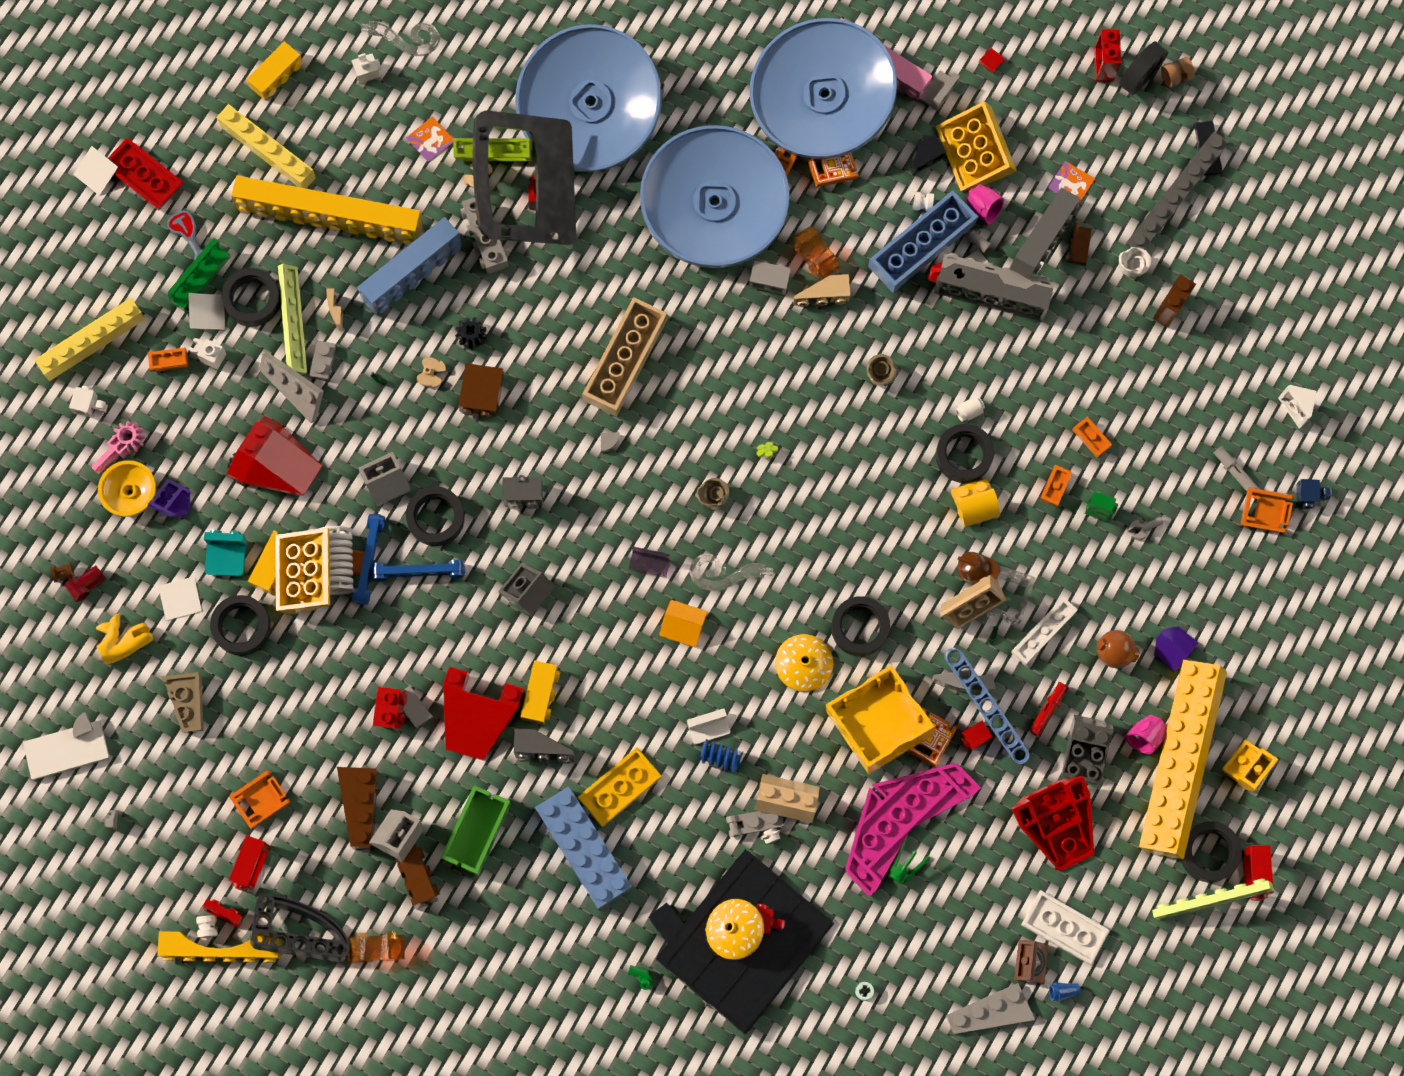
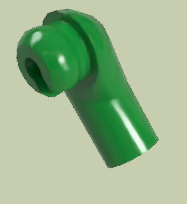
(643, 976)

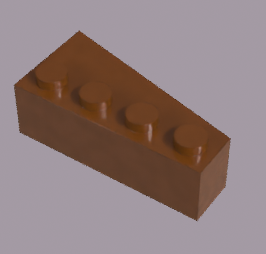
(418, 878)

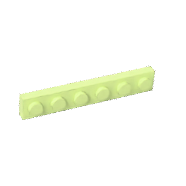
(292, 318)
(1220, 897)

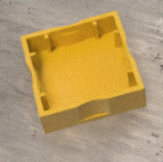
(880, 719)

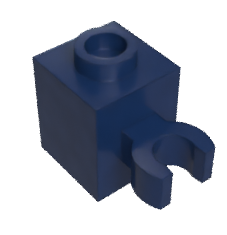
(1309, 493)

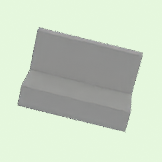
(939, 89)

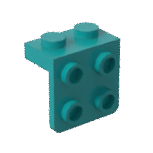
(225, 553)

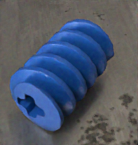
(721, 756)

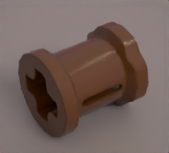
(68, 574)

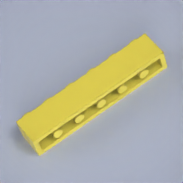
(266, 147)
(89, 339)

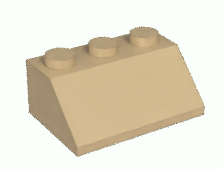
(972, 602)
(787, 798)

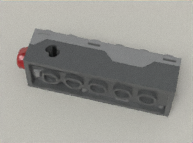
(992, 286)

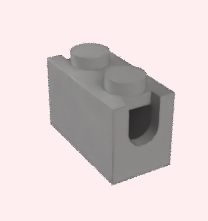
(769, 277)

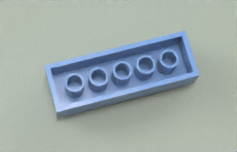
(922, 241)
(410, 266)
(583, 848)

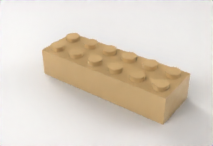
(624, 357)

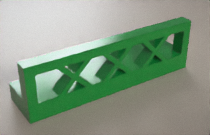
(198, 274)

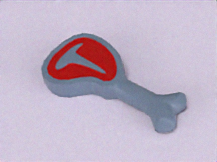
(184, 225)

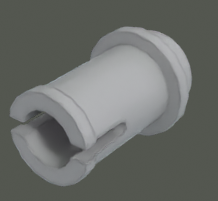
(978, 241)

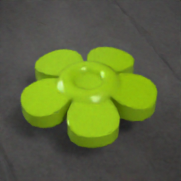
(767, 450)

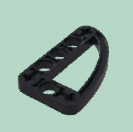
(290, 939)

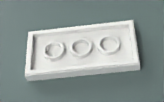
(63, 752)
(1065, 927)

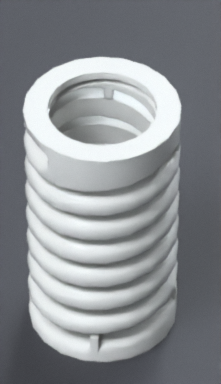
(340, 560)

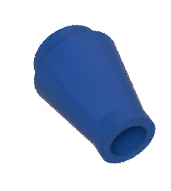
(1063, 991)

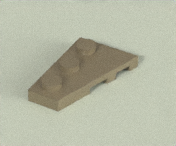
(186, 696)

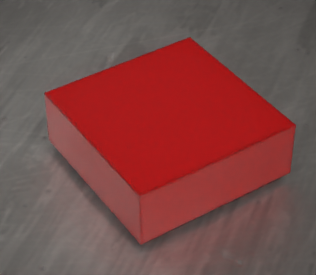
(991, 60)

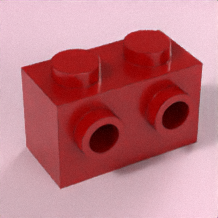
(389, 707)

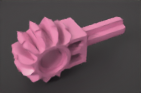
(119, 446)

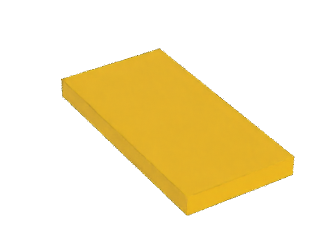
(619, 787)

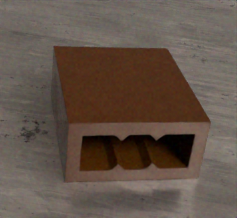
(1174, 301)
(481, 390)

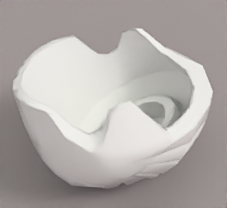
(1134, 262)

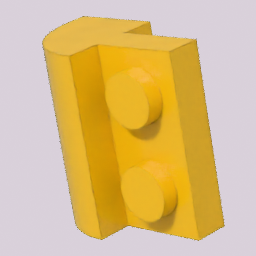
(976, 502)
(1249, 765)

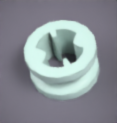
(859, 987)

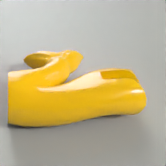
(131, 642)

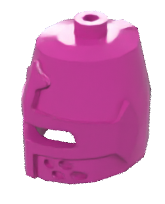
(985, 203)
(1150, 732)

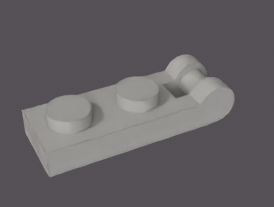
(753, 823)

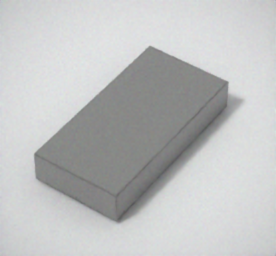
(415, 709)

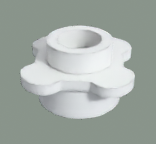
(771, 836)

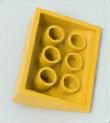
(976, 147)
(302, 571)

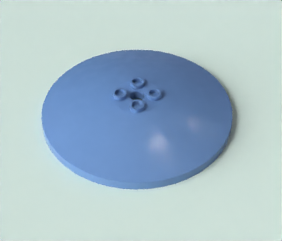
(818, 58)
(600, 65)
(718, 165)

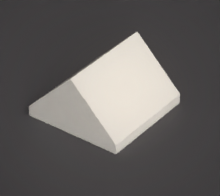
(1298, 403)

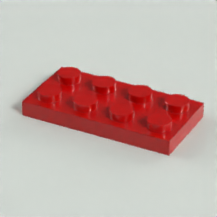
(144, 174)

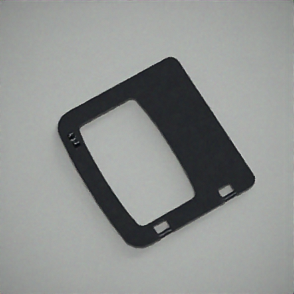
(553, 175)

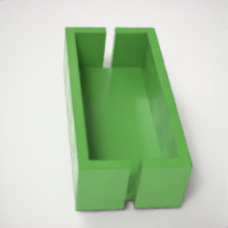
(476, 830)

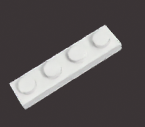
(1044, 631)

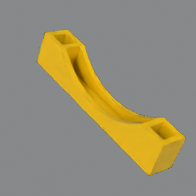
(177, 945)

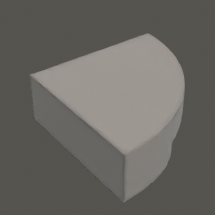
(609, 440)
(82, 726)
(111, 822)

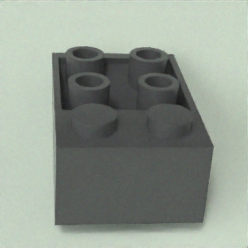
(534, 745)
(1087, 748)

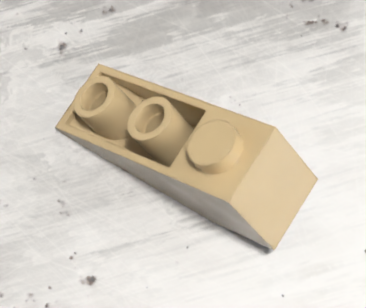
(829, 290)

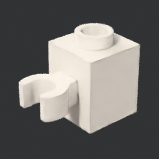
(366, 68)
(209, 352)
(85, 401)

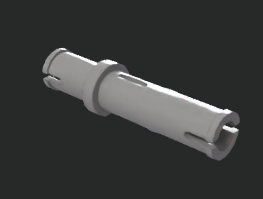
(1233, 467)

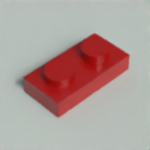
(230, 916)

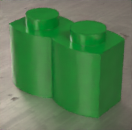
(1101, 506)

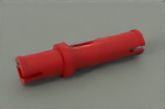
(1052, 703)

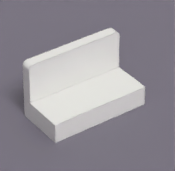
(708, 726)

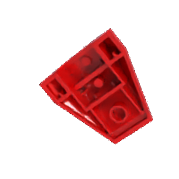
(273, 460)
(1059, 821)

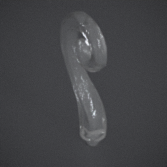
(380, 29)
(755, 570)

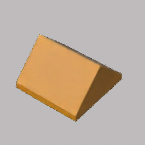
(683, 623)

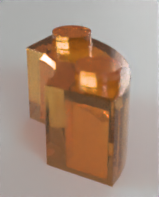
(815, 252)
(374, 948)

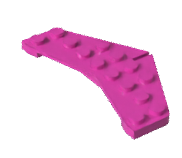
(905, 805)

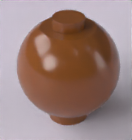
(1117, 649)

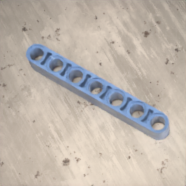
(993, 712)

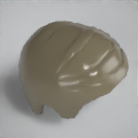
(881, 370)
(713, 493)

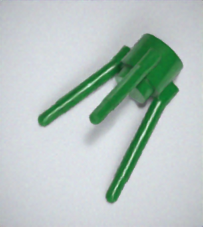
(899, 873)

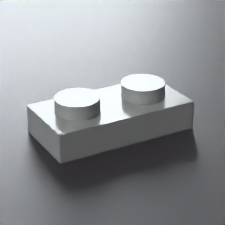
(322, 360)

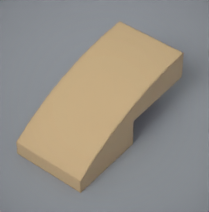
(336, 311)

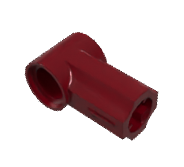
(81, 586)

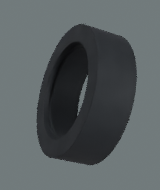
(1143, 67)
(242, 277)
(980, 437)
(429, 494)
(230, 604)
(874, 607)
(1233, 845)

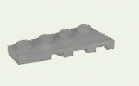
(293, 386)
(992, 1011)

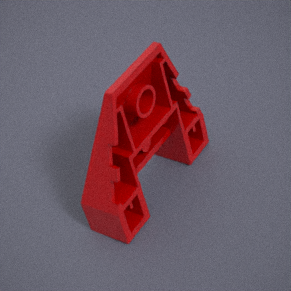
(473, 720)

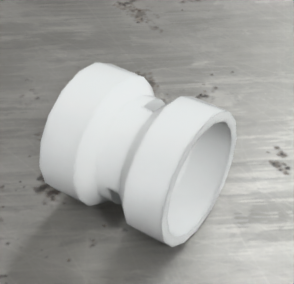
(923, 201)
(207, 926)

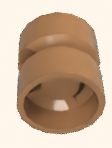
(1176, 72)

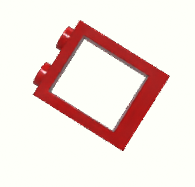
(1109, 52)
(249, 864)
(1256, 866)

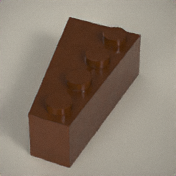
(359, 802)

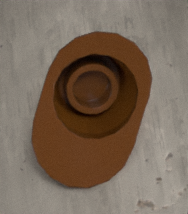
(975, 566)

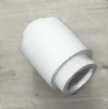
(970, 409)

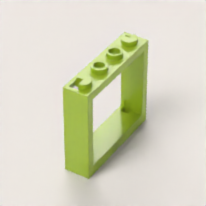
(498, 149)

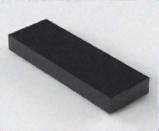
(1203, 131)

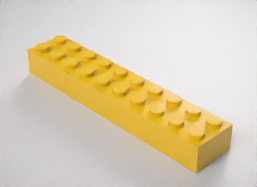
(327, 210)
(1183, 759)

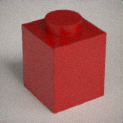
(975, 736)

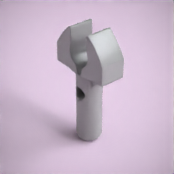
(1144, 527)

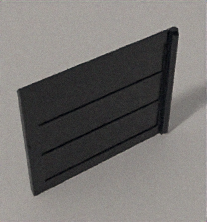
(746, 986)

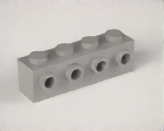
(491, 250)

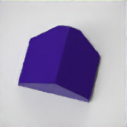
(171, 500)
(1173, 647)

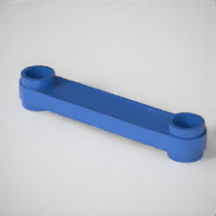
(375, 524)
(454, 569)

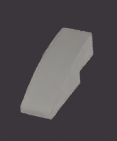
(951, 682)

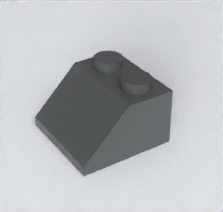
(527, 588)

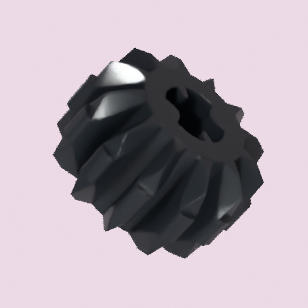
(477, 327)

